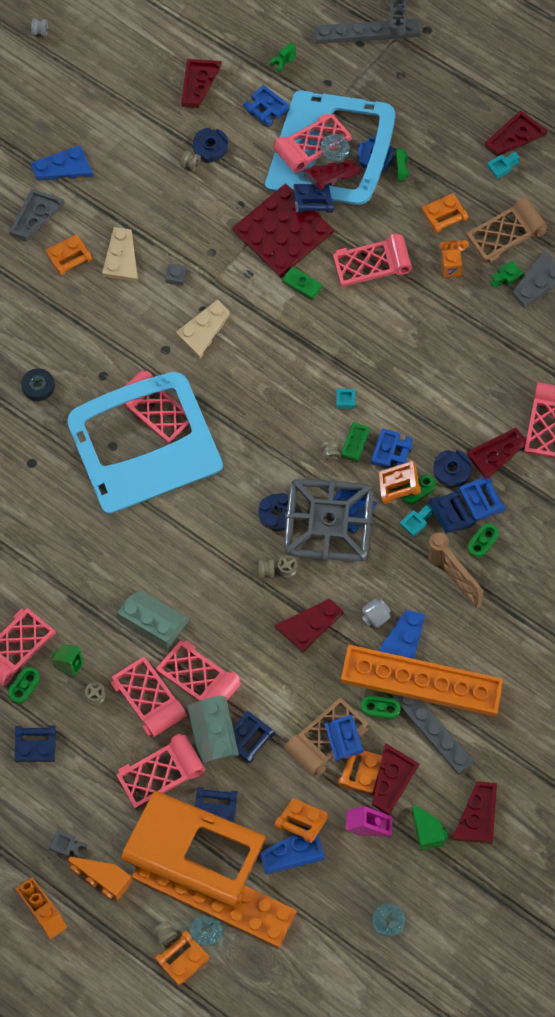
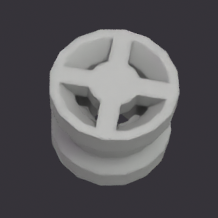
(39, 27)

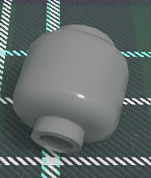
(376, 613)

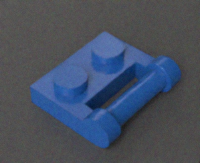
(477, 502)

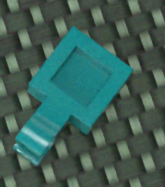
(501, 166)
(414, 522)

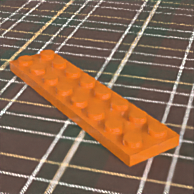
(422, 680)
(255, 915)

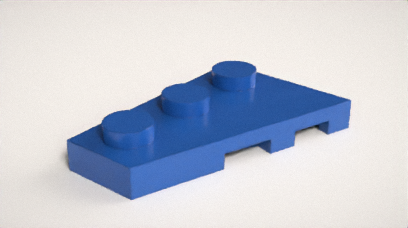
(63, 164)
(405, 635)
(291, 854)

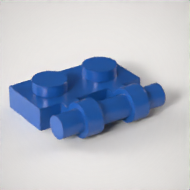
(270, 102)
(386, 447)

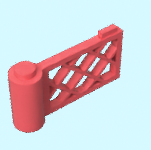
(292, 152)
(396, 255)
(143, 375)
(545, 397)
(8, 669)
(223, 685)
(158, 718)
(186, 762)

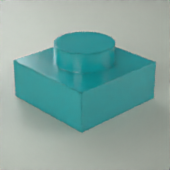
(345, 399)

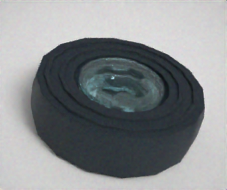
(38, 393)

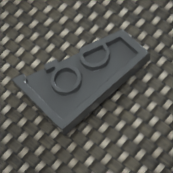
(34, 213)
(537, 281)

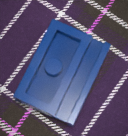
(344, 737)

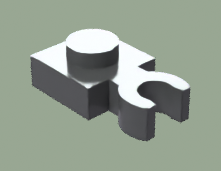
(64, 844)

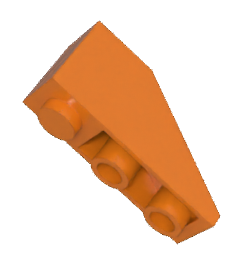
(104, 875)
(41, 908)

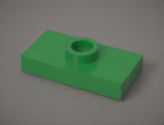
(302, 283)
(355, 442)

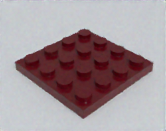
(280, 233)

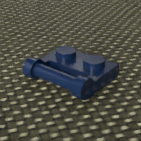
(311, 194)
(447, 515)
(245, 730)
(35, 750)
(224, 811)

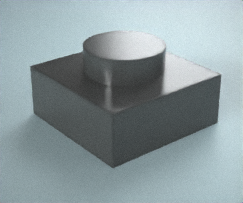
(176, 274)

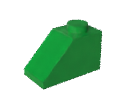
(68, 659)
(428, 829)

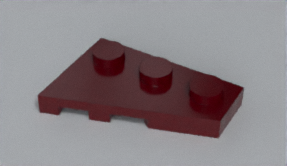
(198, 80)
(514, 134)
(331, 172)
(479, 815)

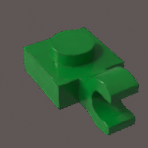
(285, 56)
(508, 273)

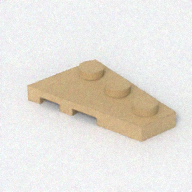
(120, 258)
(201, 329)

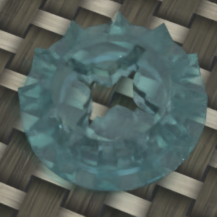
(335, 139)
(395, 926)
(205, 937)

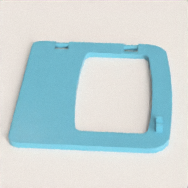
(306, 112)
(154, 472)

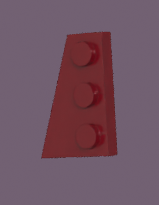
(496, 452)
(310, 624)
(393, 777)

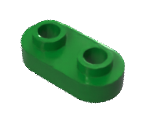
(401, 158)
(425, 490)
(483, 542)
(23, 686)
(380, 705)

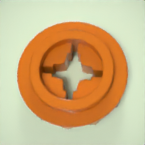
(454, 244)

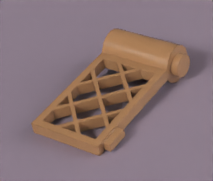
(528, 220)
(441, 556)
(306, 752)

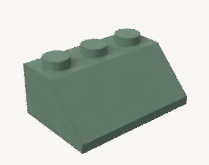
(152, 619)
(213, 729)

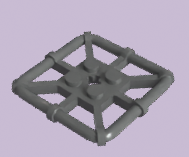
(321, 529)

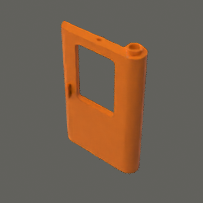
(165, 836)

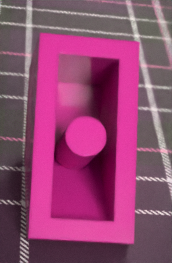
(368, 822)

